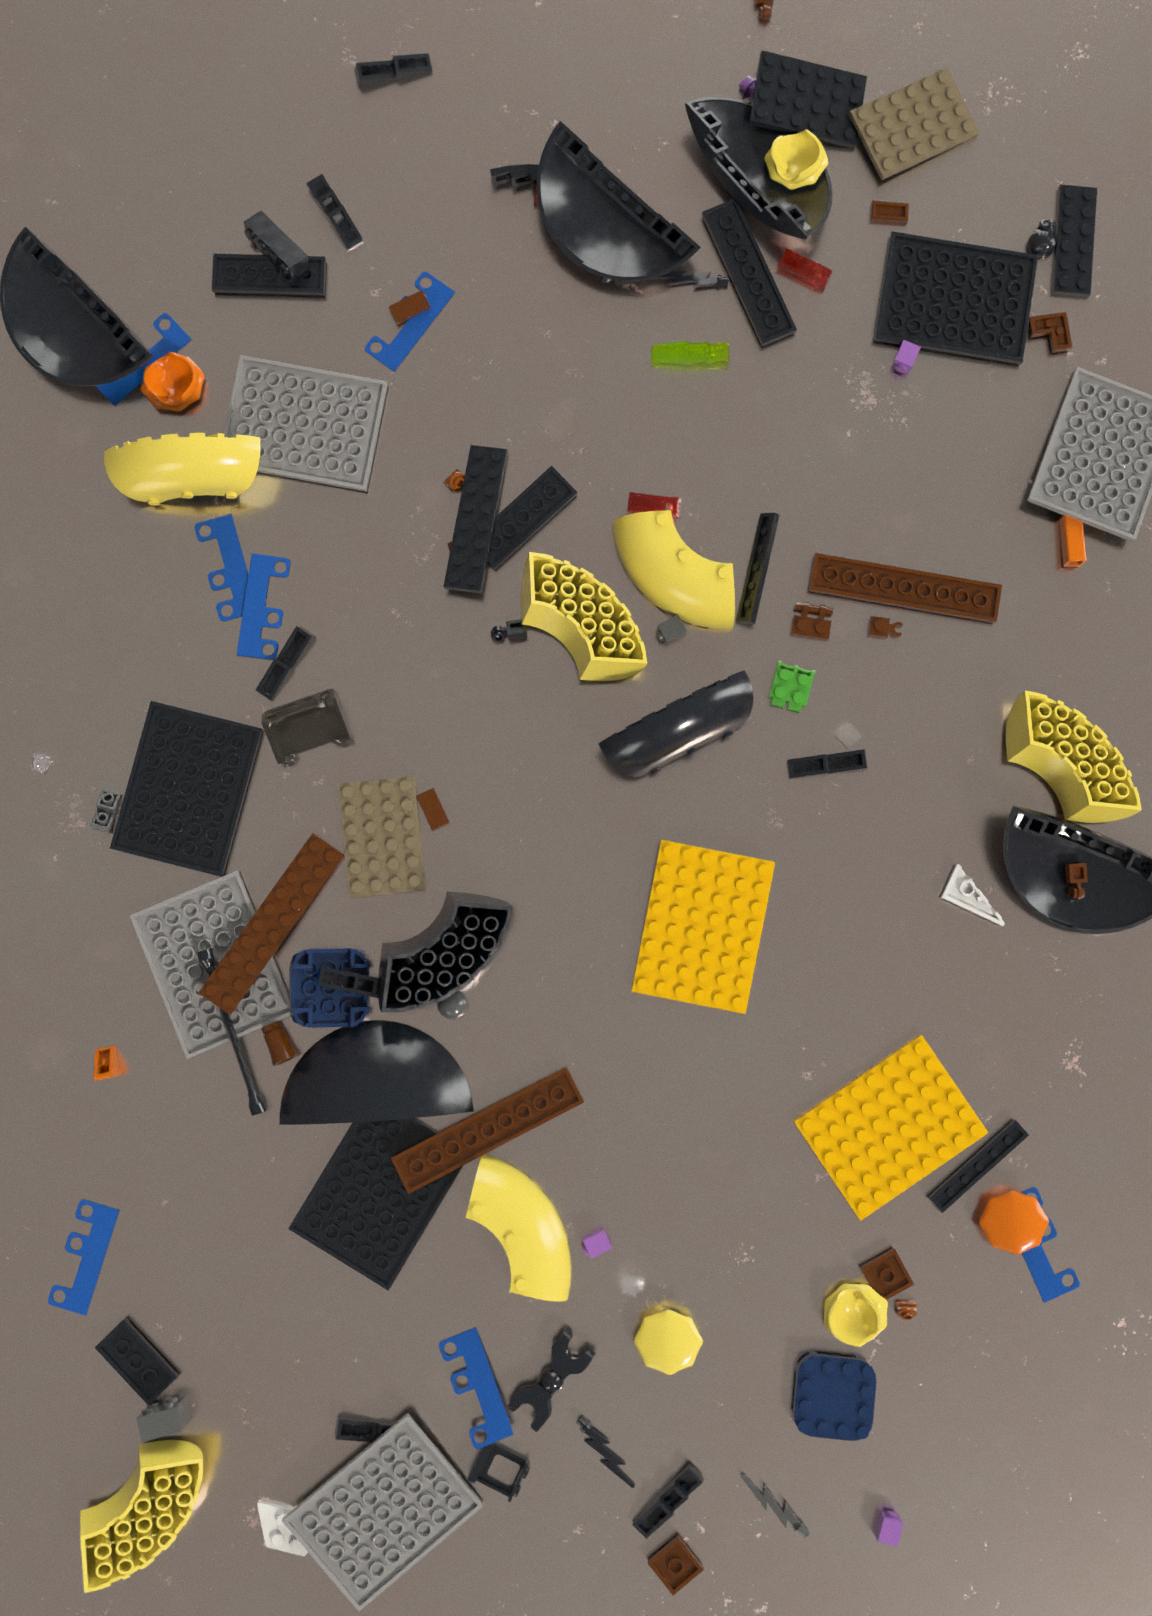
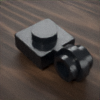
(513, 629)

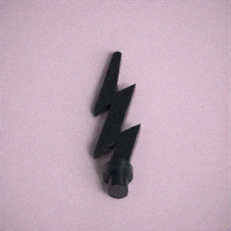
(701, 279)
(596, 1443)

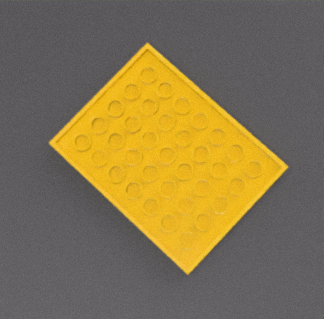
(703, 926)
(890, 1127)

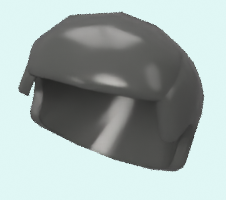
(454, 1006)

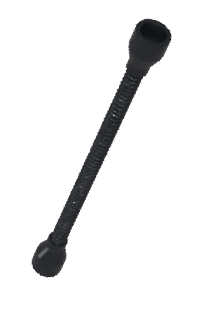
(256, 1104)

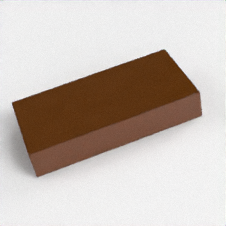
(889, 212)
(409, 307)
(432, 809)

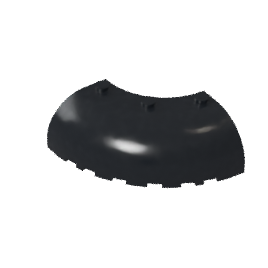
(681, 727)
(444, 954)

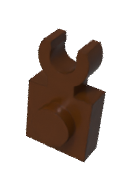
(880, 627)

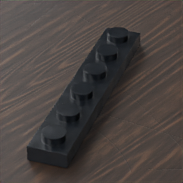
(757, 568)
(978, 1166)

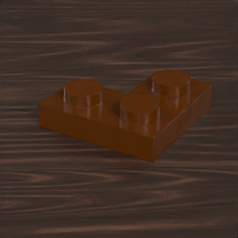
(1055, 326)

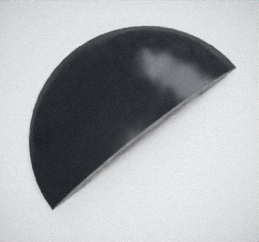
(737, 159)
(600, 218)
(62, 320)
(1117, 875)
(374, 1075)

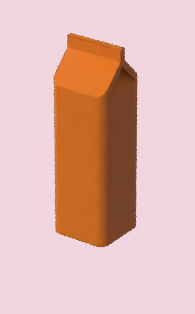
(1072, 541)

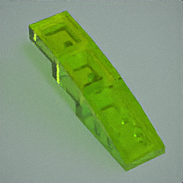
(690, 353)

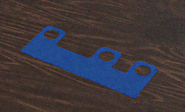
(172, 341)
(392, 355)
(235, 569)
(254, 608)
(92, 1253)
(1047, 1282)
(482, 1380)

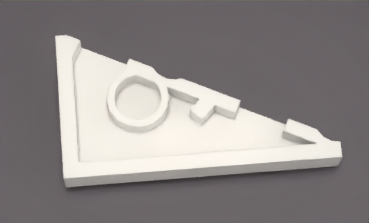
(963, 893)

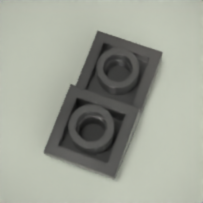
(106, 810)

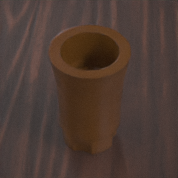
(278, 1044)

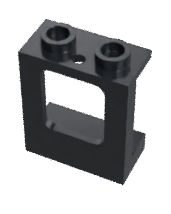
(483, 1462)

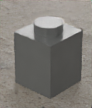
(670, 630)

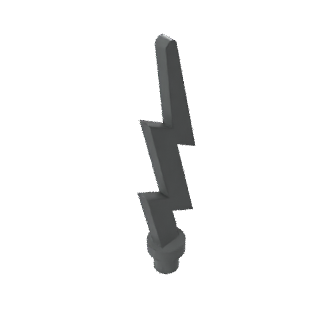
(799, 1527)

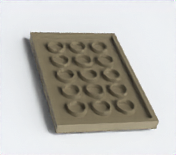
(914, 123)
(381, 837)

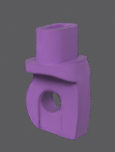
(747, 86)

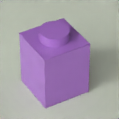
(906, 357)
(596, 1243)
(889, 1528)

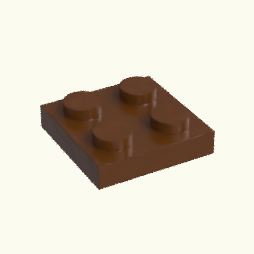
(887, 1274)
(675, 1565)

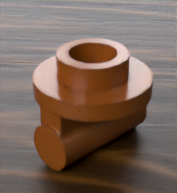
(455, 480)
(906, 1309)

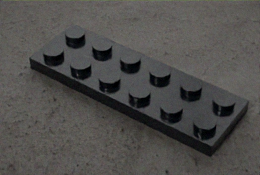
(1074, 240)
(260, 276)
(528, 514)

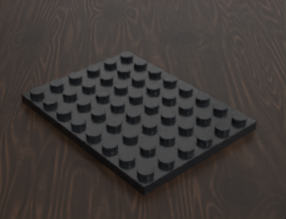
(956, 297)
(186, 788)
(362, 1206)

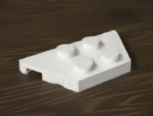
(275, 1532)

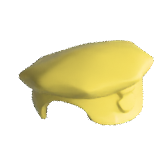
(796, 159)
(855, 1314)
(668, 1341)

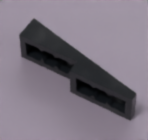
(390, 70)
(285, 662)
(828, 764)
(359, 1429)

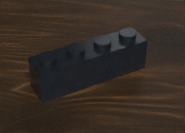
(276, 245)

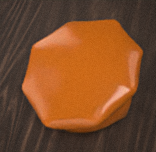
(172, 382)
(1013, 1222)

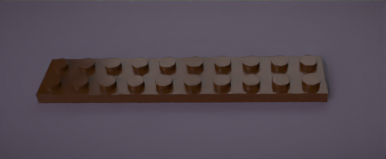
(905, 587)
(271, 924)
(487, 1130)

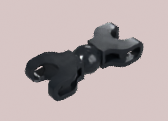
(551, 1380)

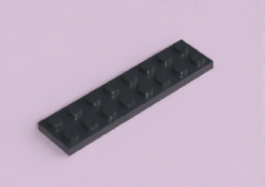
(749, 272)
(475, 519)

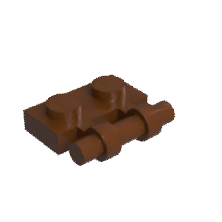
(811, 627)

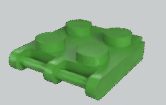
(791, 686)

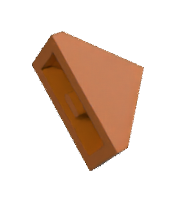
(106, 1063)

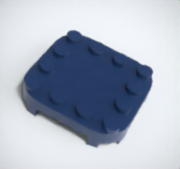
(321, 1006)
(834, 1397)

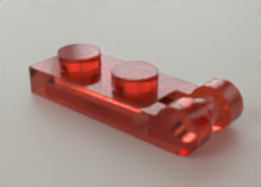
(804, 268)
(645, 502)

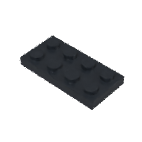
(136, 1361)

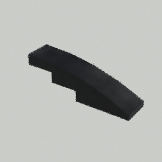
(516, 173)
(334, 211)
(348, 982)
(668, 1501)

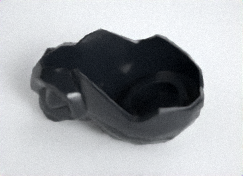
(1043, 240)

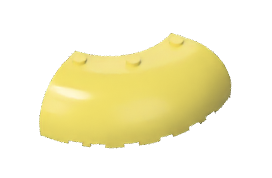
(183, 466)
(673, 573)
(583, 617)
(1071, 759)
(525, 1226)
(142, 1515)

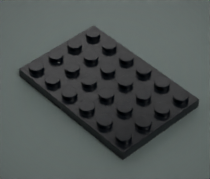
(806, 95)

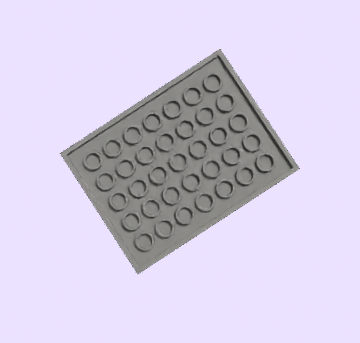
(308, 420)
(1099, 456)
(192, 923)
(382, 1512)

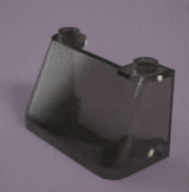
(305, 725)

